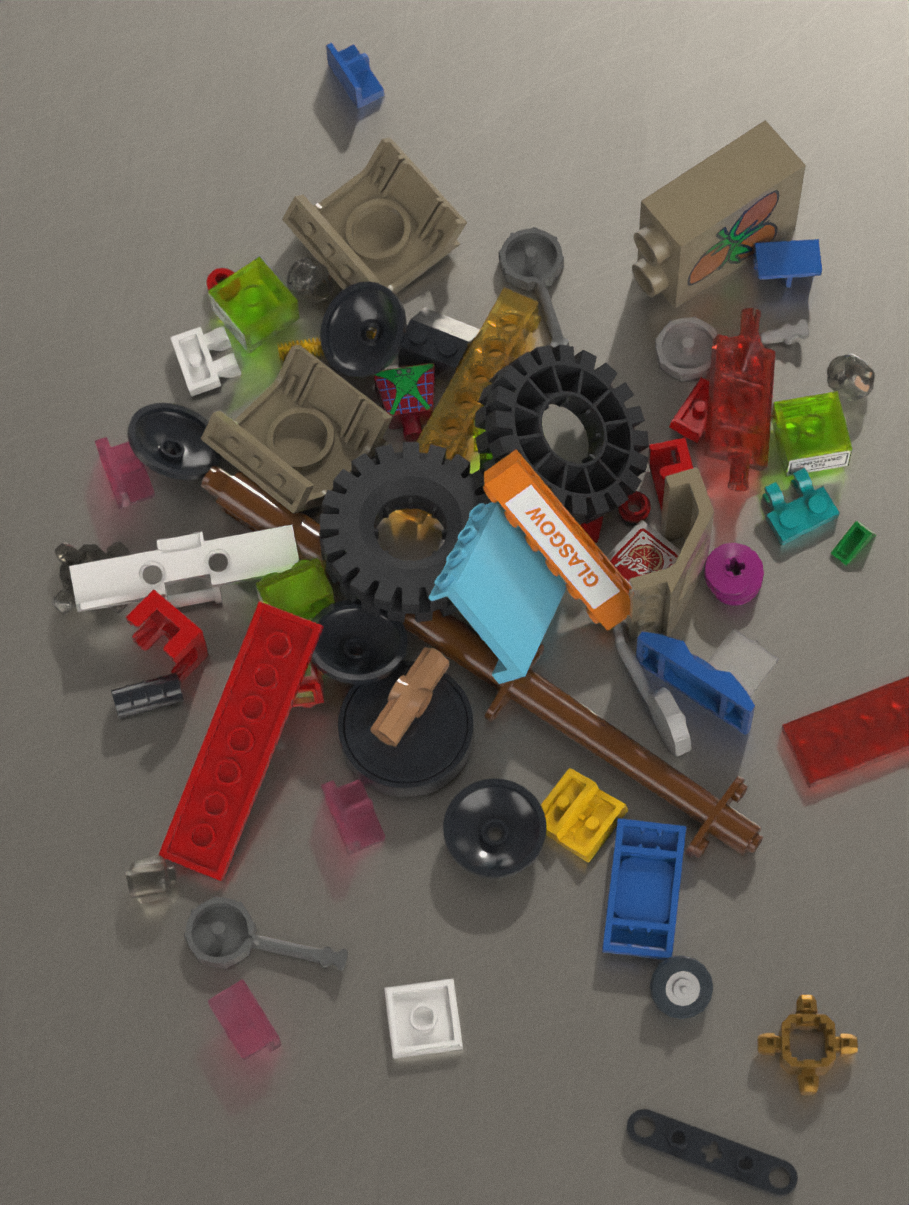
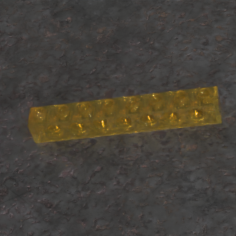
(508, 310)

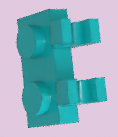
(801, 515)

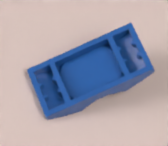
(696, 679)
(644, 889)

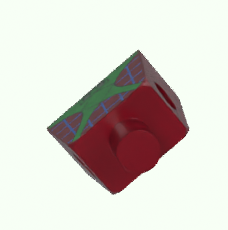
(407, 397)

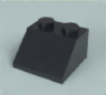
(438, 341)

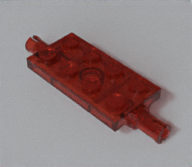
(740, 401)

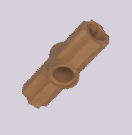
(410, 696)

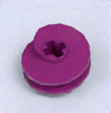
(720, 579)

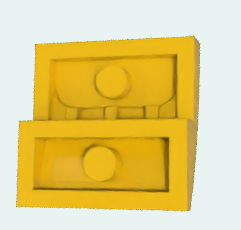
(581, 814)

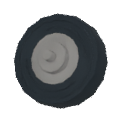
(681, 987)

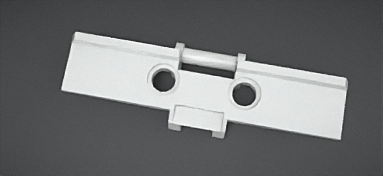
(183, 558)

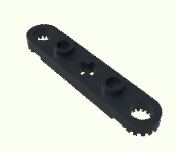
(737, 1164)

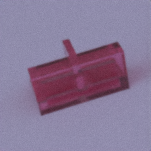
(125, 473)
(353, 815)
(244, 1020)

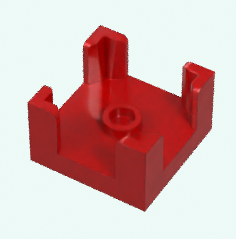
(186, 639)

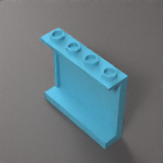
(500, 589)

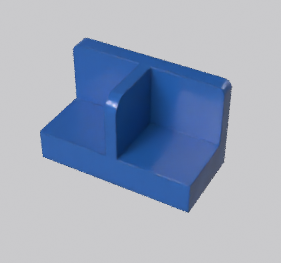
(354, 74)
(787, 259)

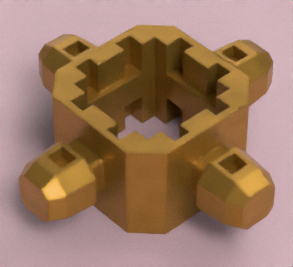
(807, 1019)

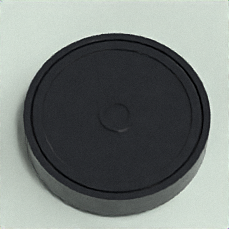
(428, 752)

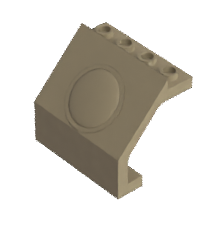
(379, 224)
(300, 432)
(663, 595)

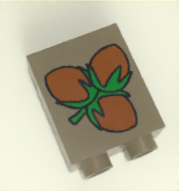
(715, 215)

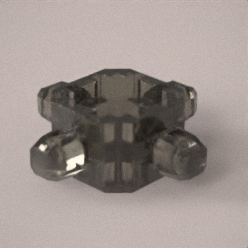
(70, 556)

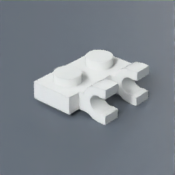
(196, 361)

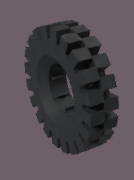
(560, 378)
(369, 496)

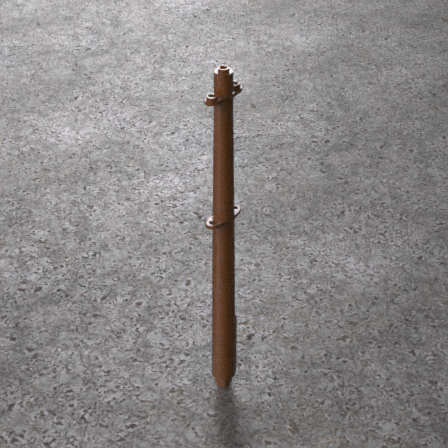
(259, 511)

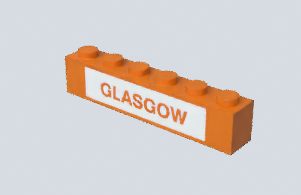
(559, 538)

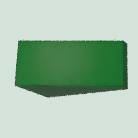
(853, 542)

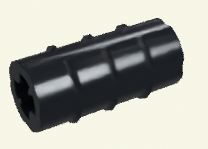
(147, 695)

